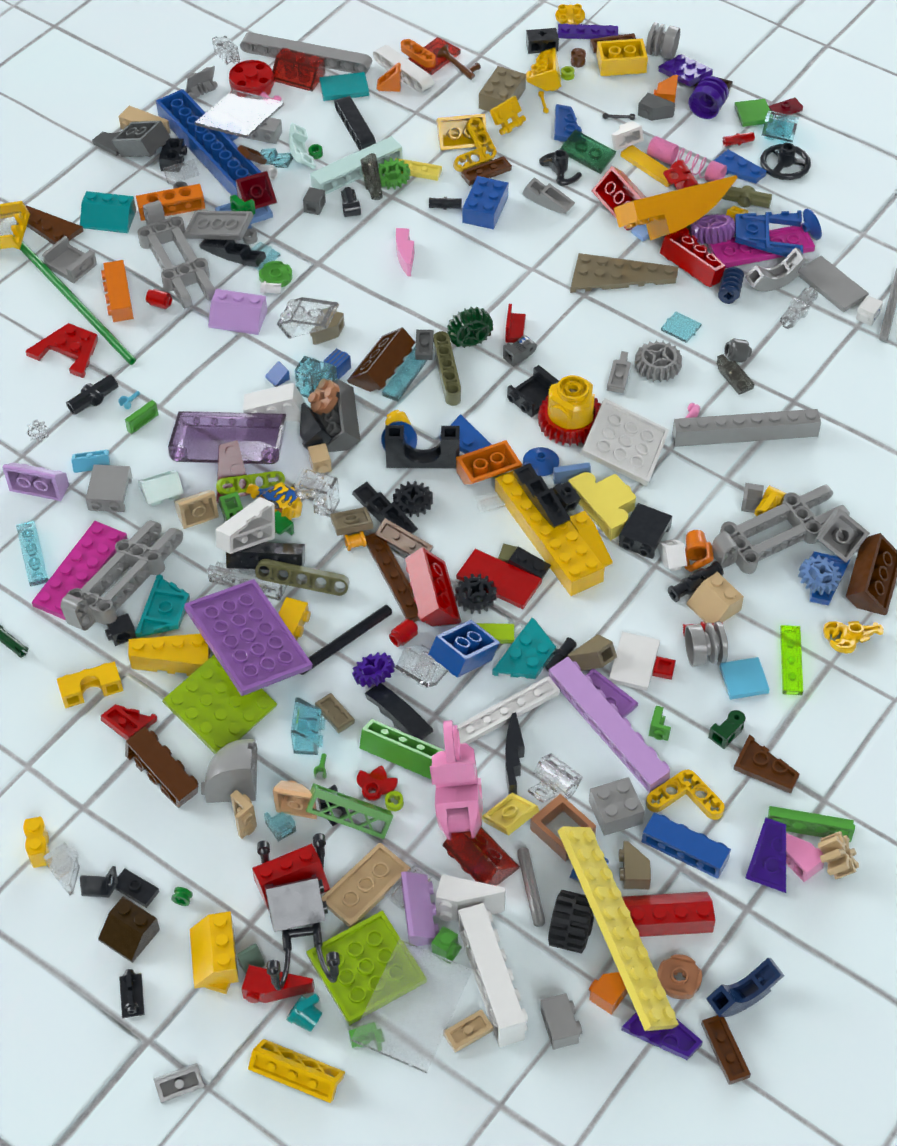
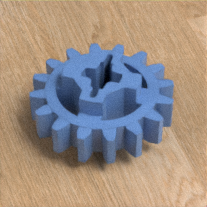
(819, 575)

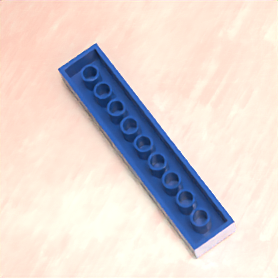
(210, 146)

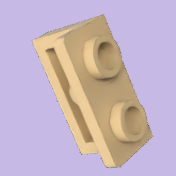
(243, 813)

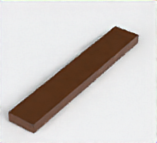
(393, 575)

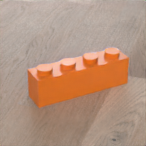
(118, 291)

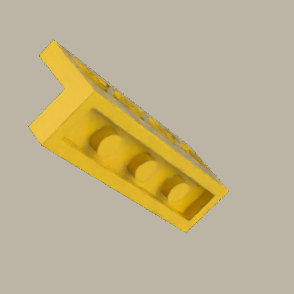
(294, 1071)

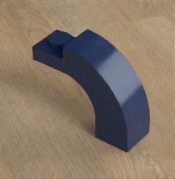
(737, 997)

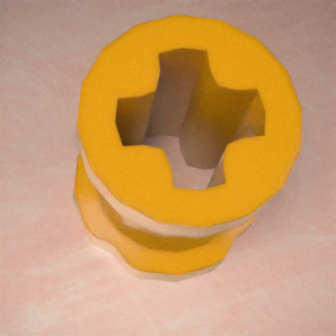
(355, 540)

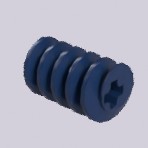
(731, 285)

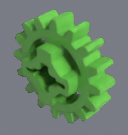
(392, 173)

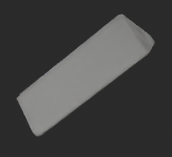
(178, 1082)

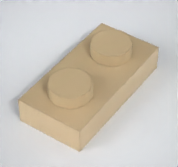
(468, 1031)

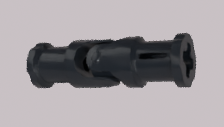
(691, 583)

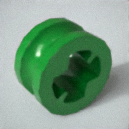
(313, 148)
(182, 896)

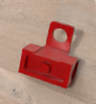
(680, 175)

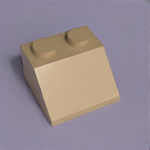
(197, 508)
(715, 600)

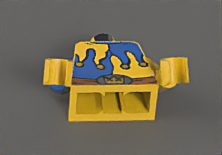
(282, 497)

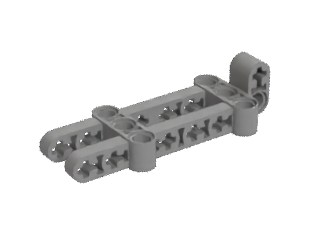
(174, 277)
(794, 509)
(87, 606)

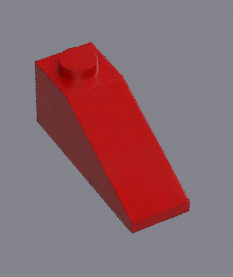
(258, 986)

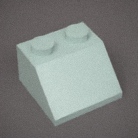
(161, 487)

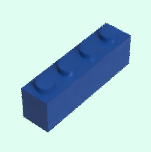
(686, 845)

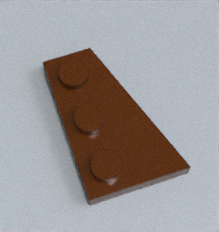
(763, 766)

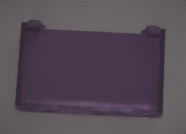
(199, 434)

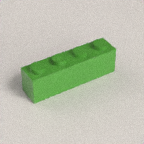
(398, 747)

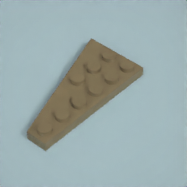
(617, 273)

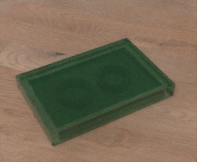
(588, 151)

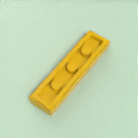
(645, 163)

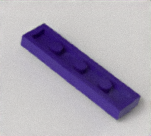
(581, 31)

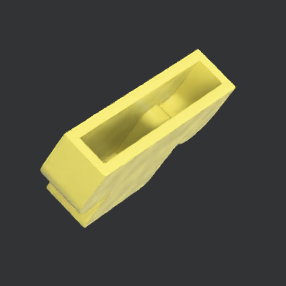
(605, 501)

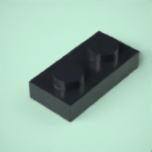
(528, 562)

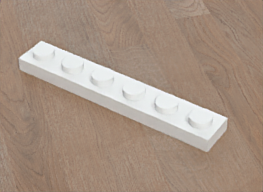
(501, 713)

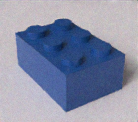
(485, 202)
(464, 648)

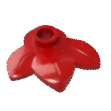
(377, 782)

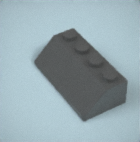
(342, 420)

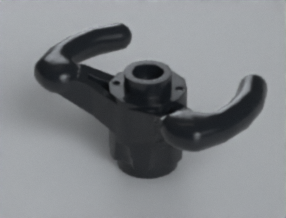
(559, 163)

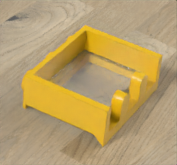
(13, 224)

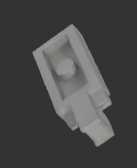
(619, 374)

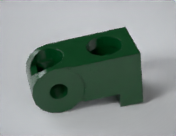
(728, 730)

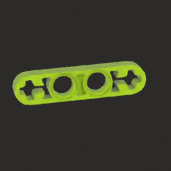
(250, 479)

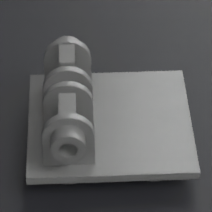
(201, 82)

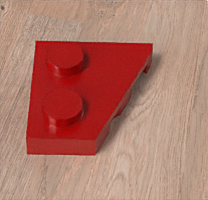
(126, 721)

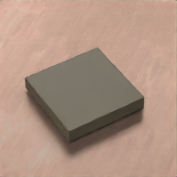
(351, 521)

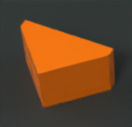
(390, 80)

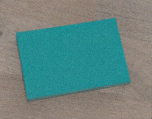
(344, 85)

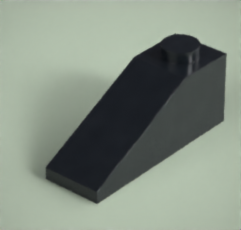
(311, 428)

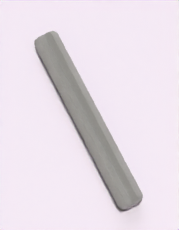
(531, 887)

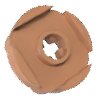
(324, 396)
(680, 964)

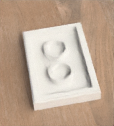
(634, 661)

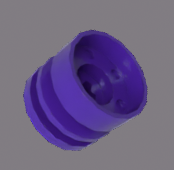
(708, 97)

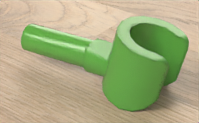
(321, 768)

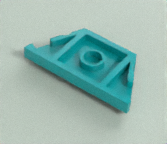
(163, 608)
(527, 653)

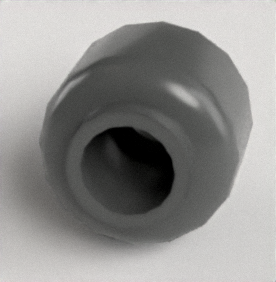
(737, 350)

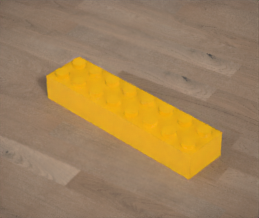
(560, 546)

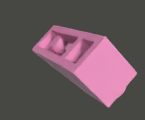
(802, 857)

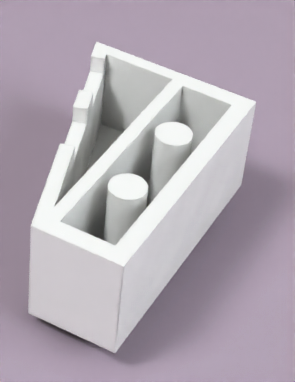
(276, 400)
(248, 527)

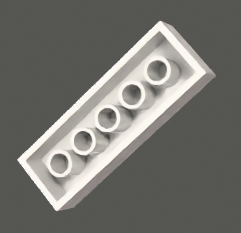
(492, 975)

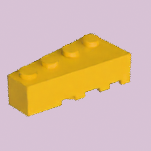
(169, 653)

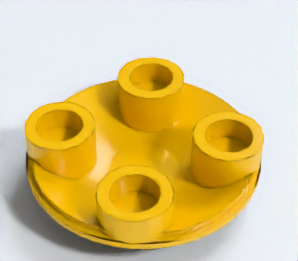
(570, 14)

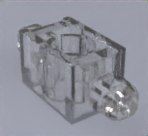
(226, 50)

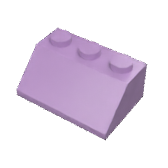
(237, 311)
(36, 481)
(418, 908)

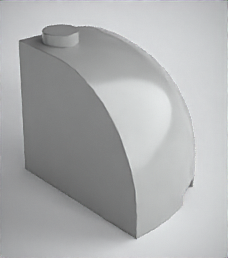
(232, 770)

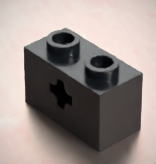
(541, 40)

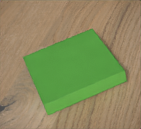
(752, 112)

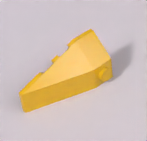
(546, 71)

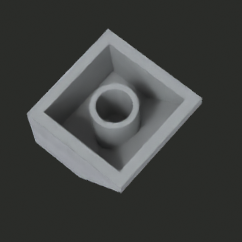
(842, 534)

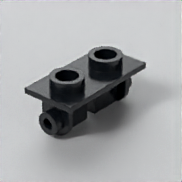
(131, 994)

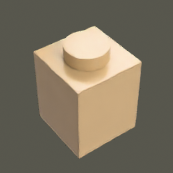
(319, 458)

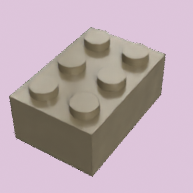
(500, 87)

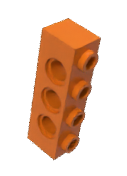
(174, 200)

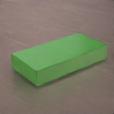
(141, 417)

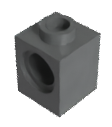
(314, 201)

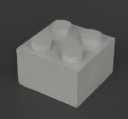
(616, 806)

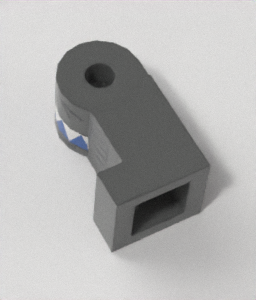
(519, 350)

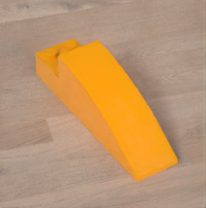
(673, 209)

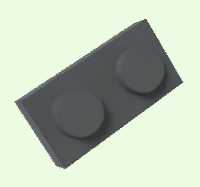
(424, 344)

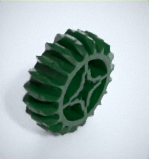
(470, 327)

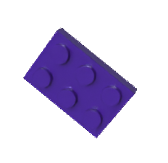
(687, 69)

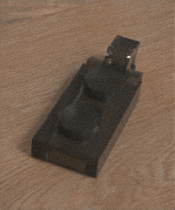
(372, 176)
(734, 375)

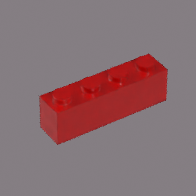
(692, 257)

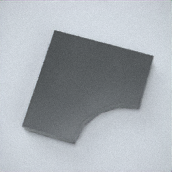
(104, 141)

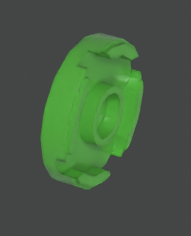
(276, 273)

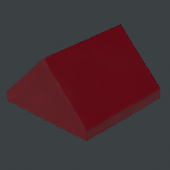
(258, 188)

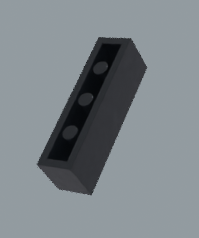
(282, 552)

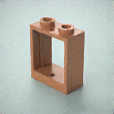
(549, 813)

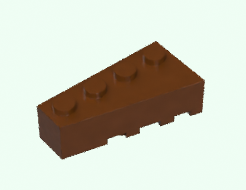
(161, 766)

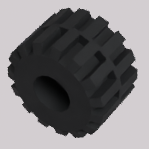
(571, 922)

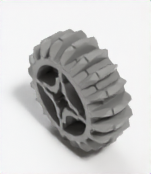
(658, 361)

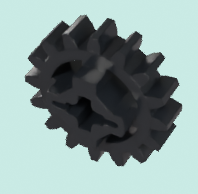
(413, 498)
(475, 592)

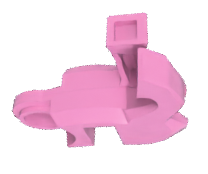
(457, 785)

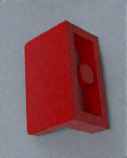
(514, 326)

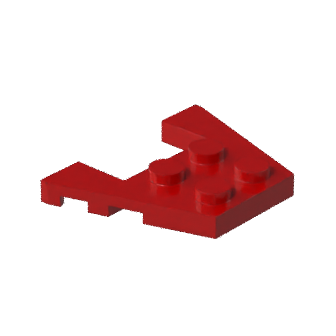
(69, 341)

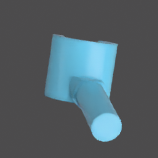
(127, 400)

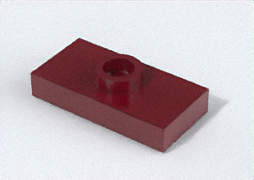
(787, 107)

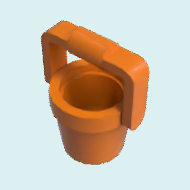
(697, 550)

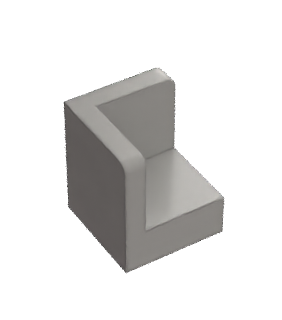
(752, 497)

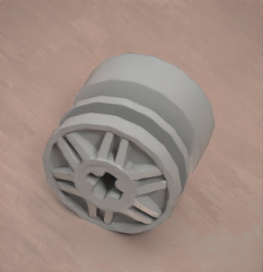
(661, 40)
(708, 643)

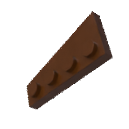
(52, 227)

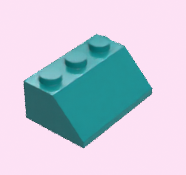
(107, 212)

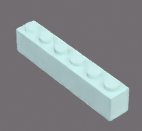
(350, 169)

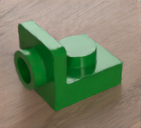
(239, 205)

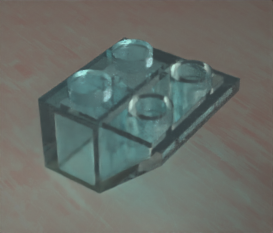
(310, 372)

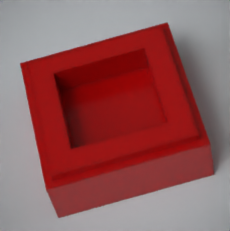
(664, 668)

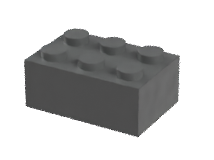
(141, 139)

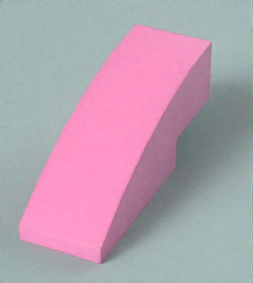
(405, 249)

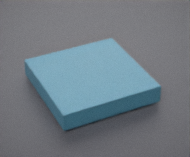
(744, 678)

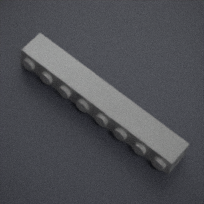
(746, 427)

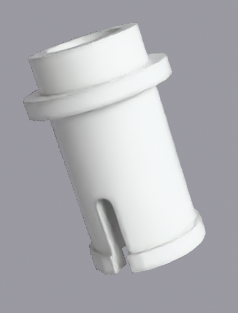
(270, 288)

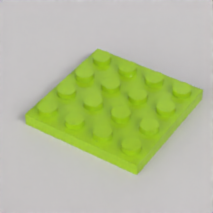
(214, 707)
(363, 958)

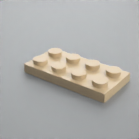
(364, 885)

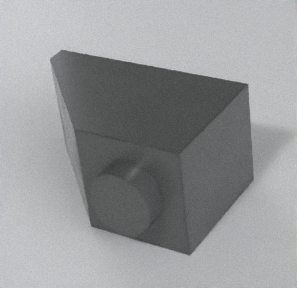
(655, 107)

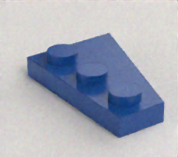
(564, 122)
(470, 437)

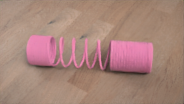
(667, 152)

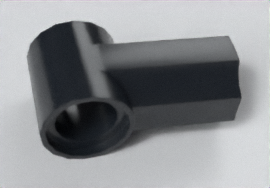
(350, 204)

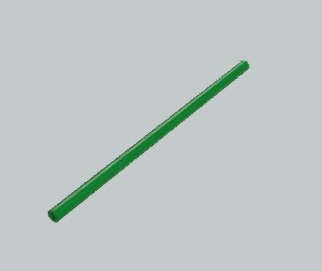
(91, 318)

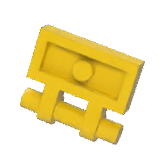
(507, 110)

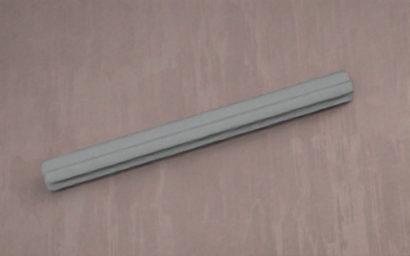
(890, 311)

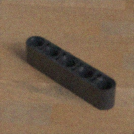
(354, 122)

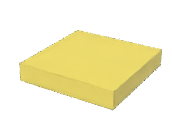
(510, 813)

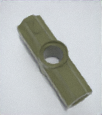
(748, 196)

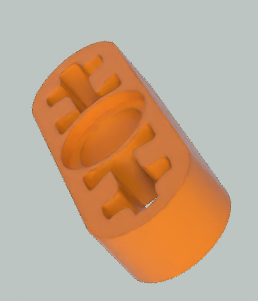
(426, 57)

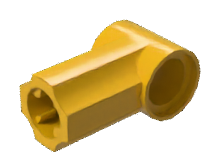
(772, 498)

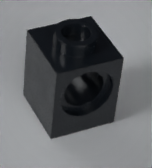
(121, 630)

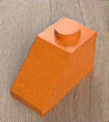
(667, 88)
(608, 991)

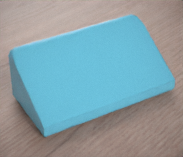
(84, 461)

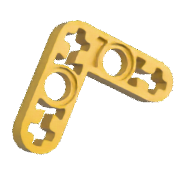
(481, 147)
(685, 788)

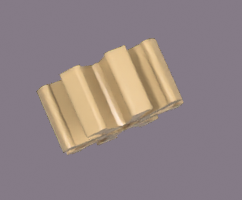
(838, 855)

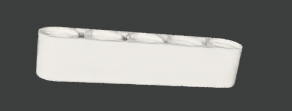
(410, 72)

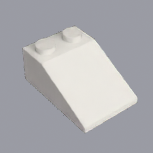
(461, 893)

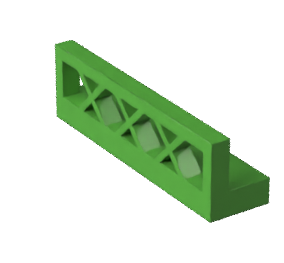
(351, 803)
(811, 823)

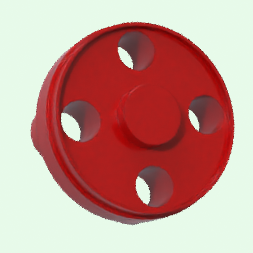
(251, 77)

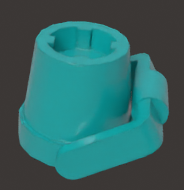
(305, 1013)

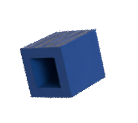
(341, 360)

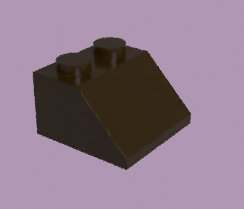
(128, 929)

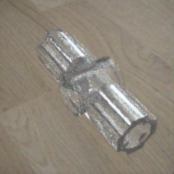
(799, 307)

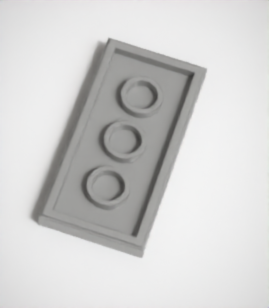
(218, 225)
(832, 283)

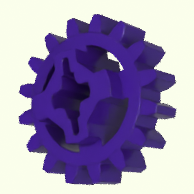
(373, 669)

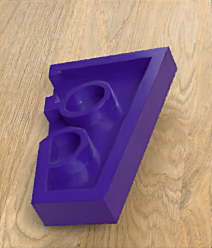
(769, 856)
(677, 1041)

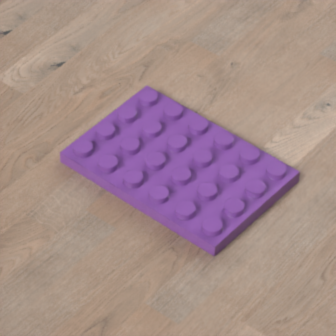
(248, 637)

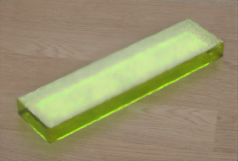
(791, 660)

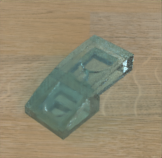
(279, 160)

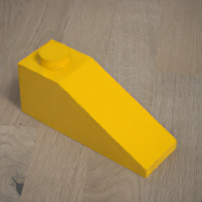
(591, 536)

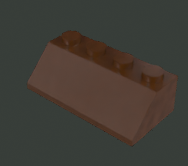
(382, 360)
(873, 575)

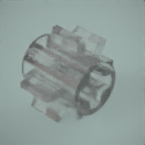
(32, 430)

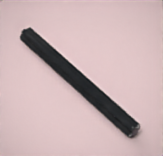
(349, 636)

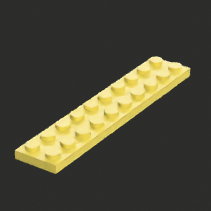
(618, 929)

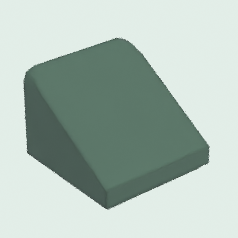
(250, 956)

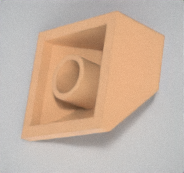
(292, 799)

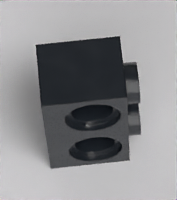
(172, 152)

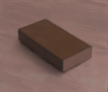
(252, 154)

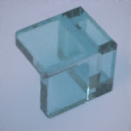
(280, 825)

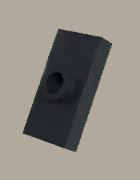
(136, 888)

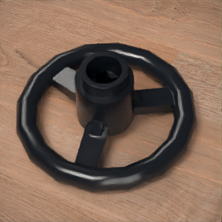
(786, 158)

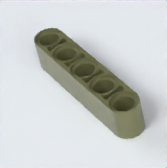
(447, 368)
(293, 580)

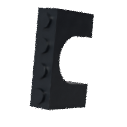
(402, 455)

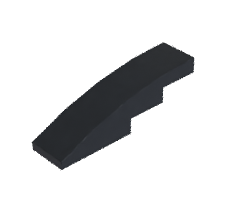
(233, 252)
(541, 496)
(381, 507)
(398, 711)
(513, 751)

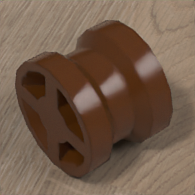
(578, 57)

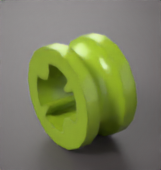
(567, 73)
(397, 796)

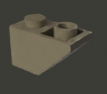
(333, 330)
(594, 653)
(636, 868)

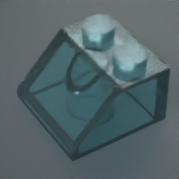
(780, 127)
(307, 728)

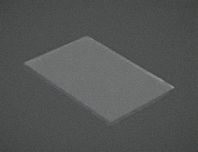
(239, 113)
(412, 1006)

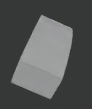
(547, 196)

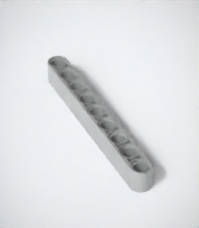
(334, 58)

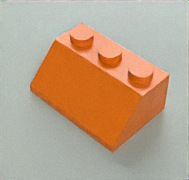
(486, 462)

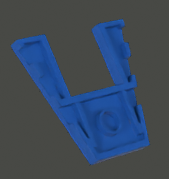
(754, 231)

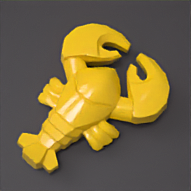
(849, 634)

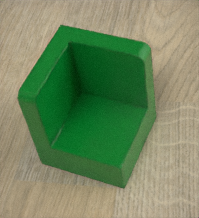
(283, 524)

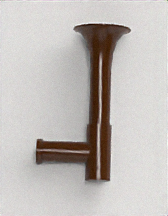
(468, 72)

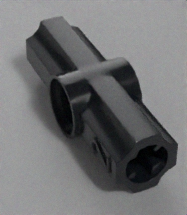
(92, 394)

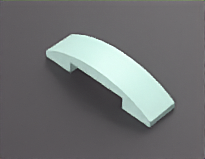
(297, 141)

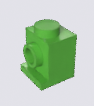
(446, 944)

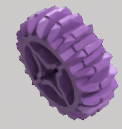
(713, 229)

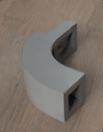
(778, 276)

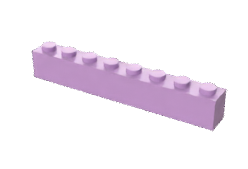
(609, 724)

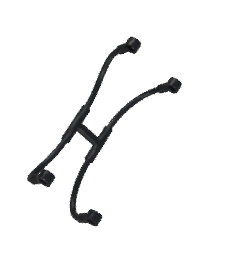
(332, 958)

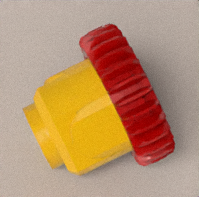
(569, 411)

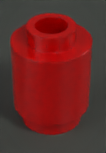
(158, 298)
(403, 633)

